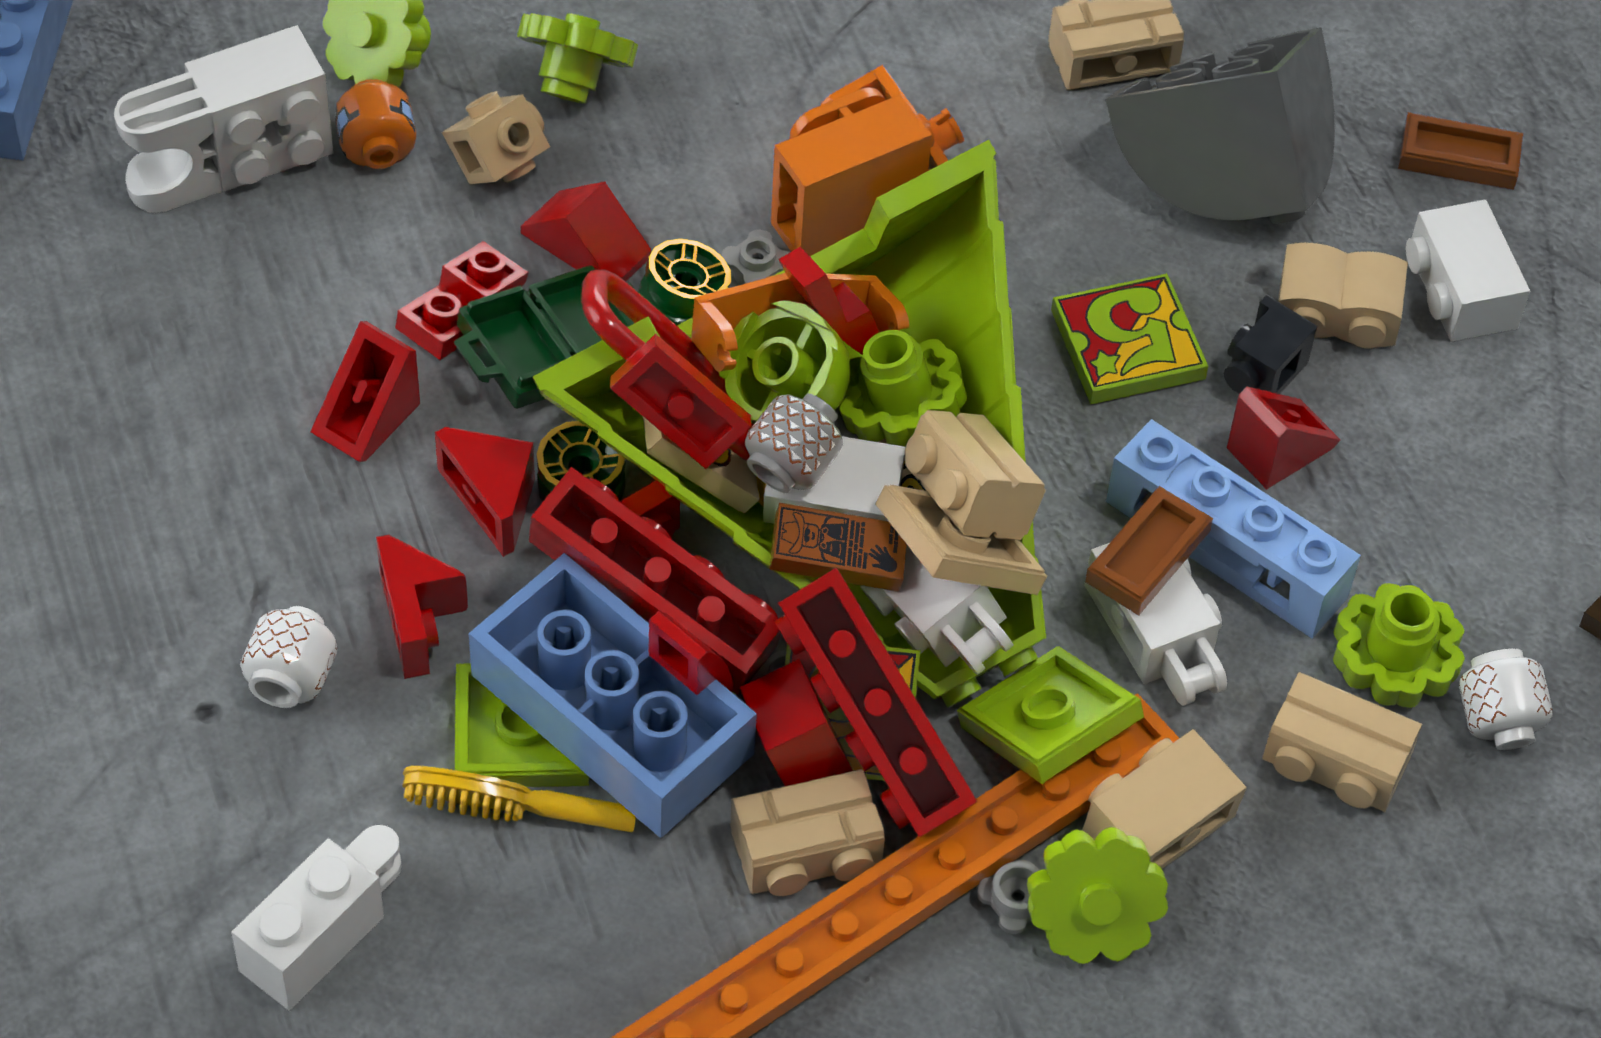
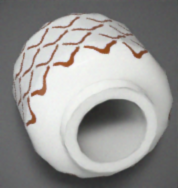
(288, 656)
(1505, 698)

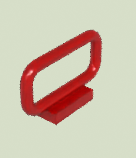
(666, 375)

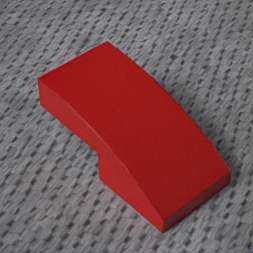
(836, 305)
(685, 655)

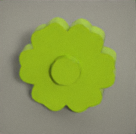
(375, 38)
(574, 53)
(898, 384)
(1398, 645)
(1097, 895)

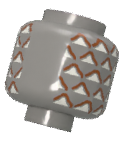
(793, 442)

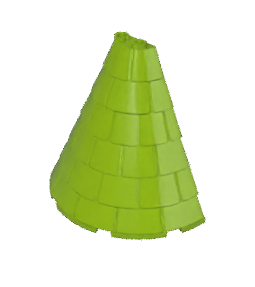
(946, 262)

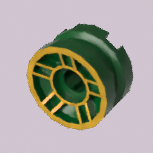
(680, 272)
(581, 449)

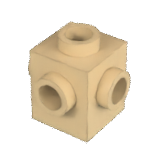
(497, 138)

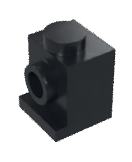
(1271, 350)

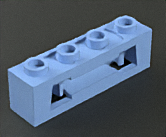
(1246, 531)

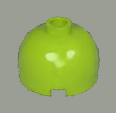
(786, 354)

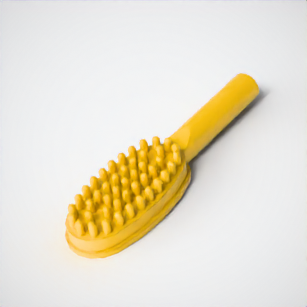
(510, 797)

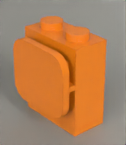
(840, 164)

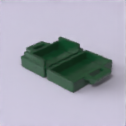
(527, 333)

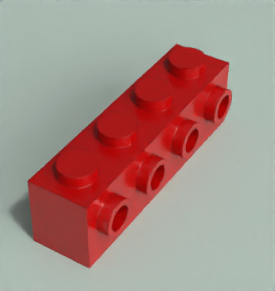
(654, 573)
(878, 703)

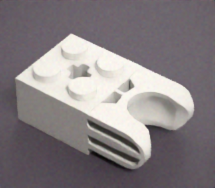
(226, 122)

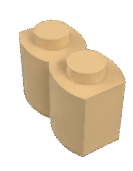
(1344, 293)

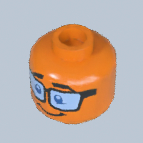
(375, 121)

